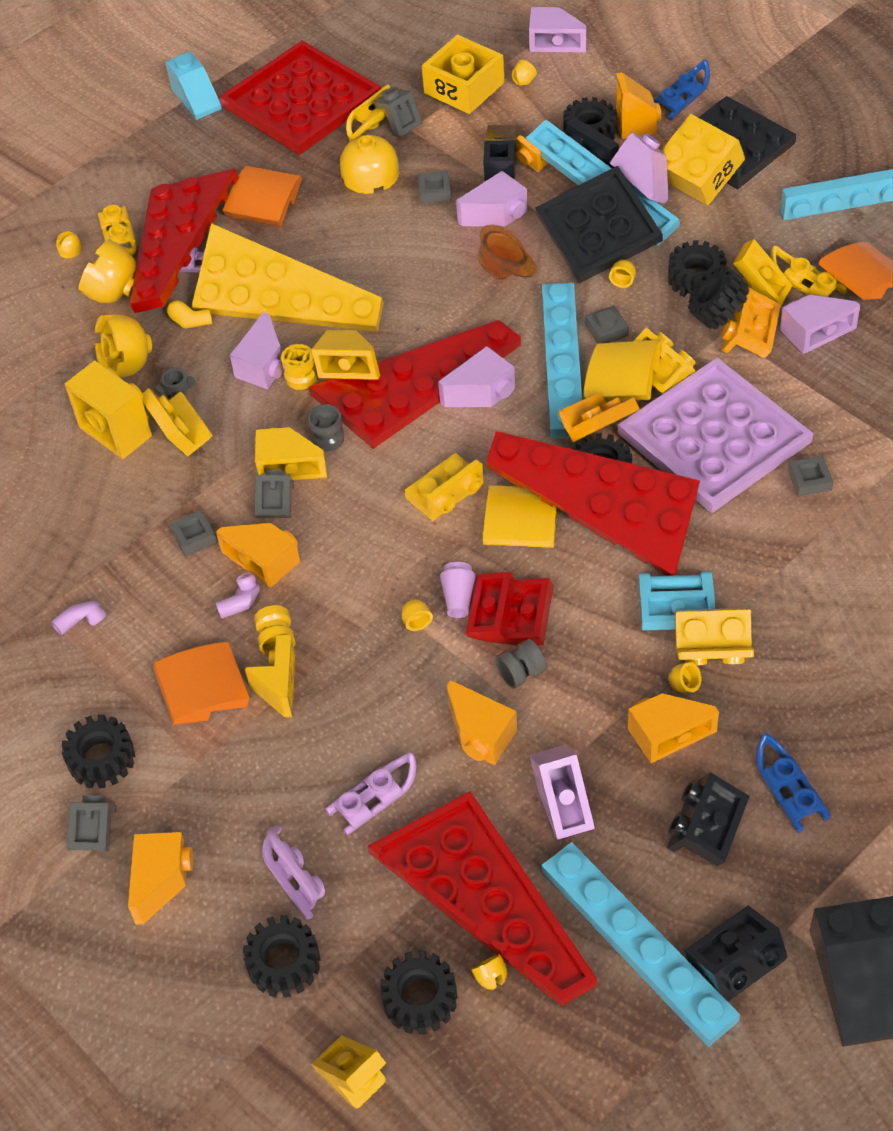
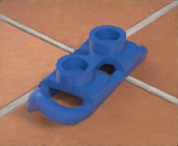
(685, 84)
(787, 773)

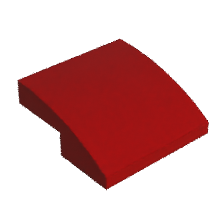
(509, 609)

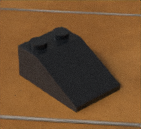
(857, 966)

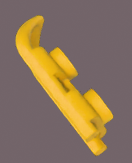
(369, 118)
(120, 234)
(801, 269)

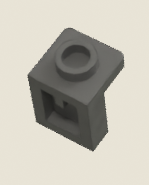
(400, 110)
(273, 494)
(90, 824)

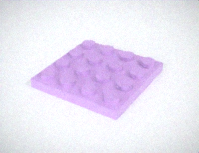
(715, 432)

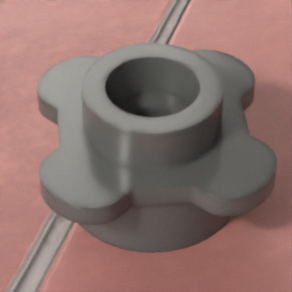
(174, 381)

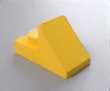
(762, 272)
(276, 681)
(351, 1070)

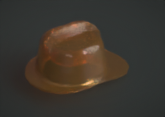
(504, 254)

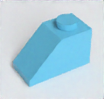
(192, 85)

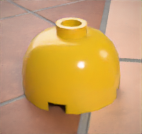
(369, 164)
(110, 274)
(122, 344)

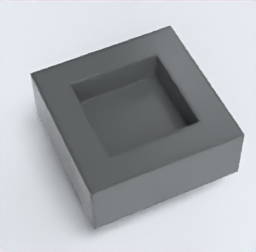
(434, 187)
(607, 325)
(810, 476)
(193, 533)

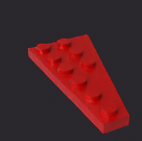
(173, 226)
(408, 382)
(614, 499)
(475, 880)

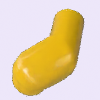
(186, 317)

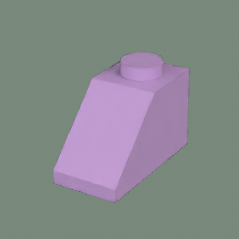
(555, 31)
(644, 166)
(493, 202)
(818, 320)
(258, 355)
(478, 381)
(562, 791)

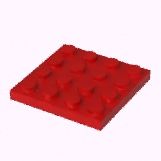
(299, 96)

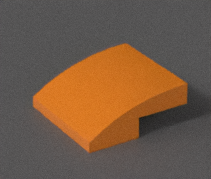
(262, 196)
(860, 269)
(200, 682)

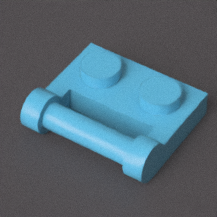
(659, 606)

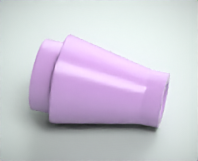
(457, 586)

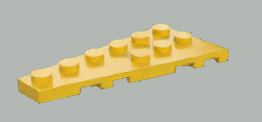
(251, 279)

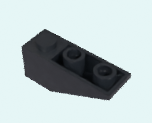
(500, 150)

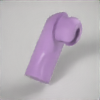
(243, 597)
(76, 613)

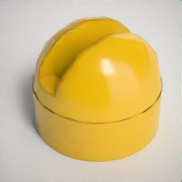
(523, 73)
(68, 244)
(622, 273)
(416, 615)
(683, 674)
(490, 972)

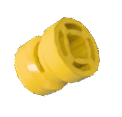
(299, 366)
(271, 622)

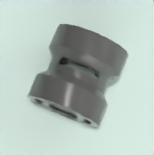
(326, 427)
(521, 663)

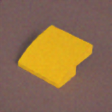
(623, 370)
(518, 518)

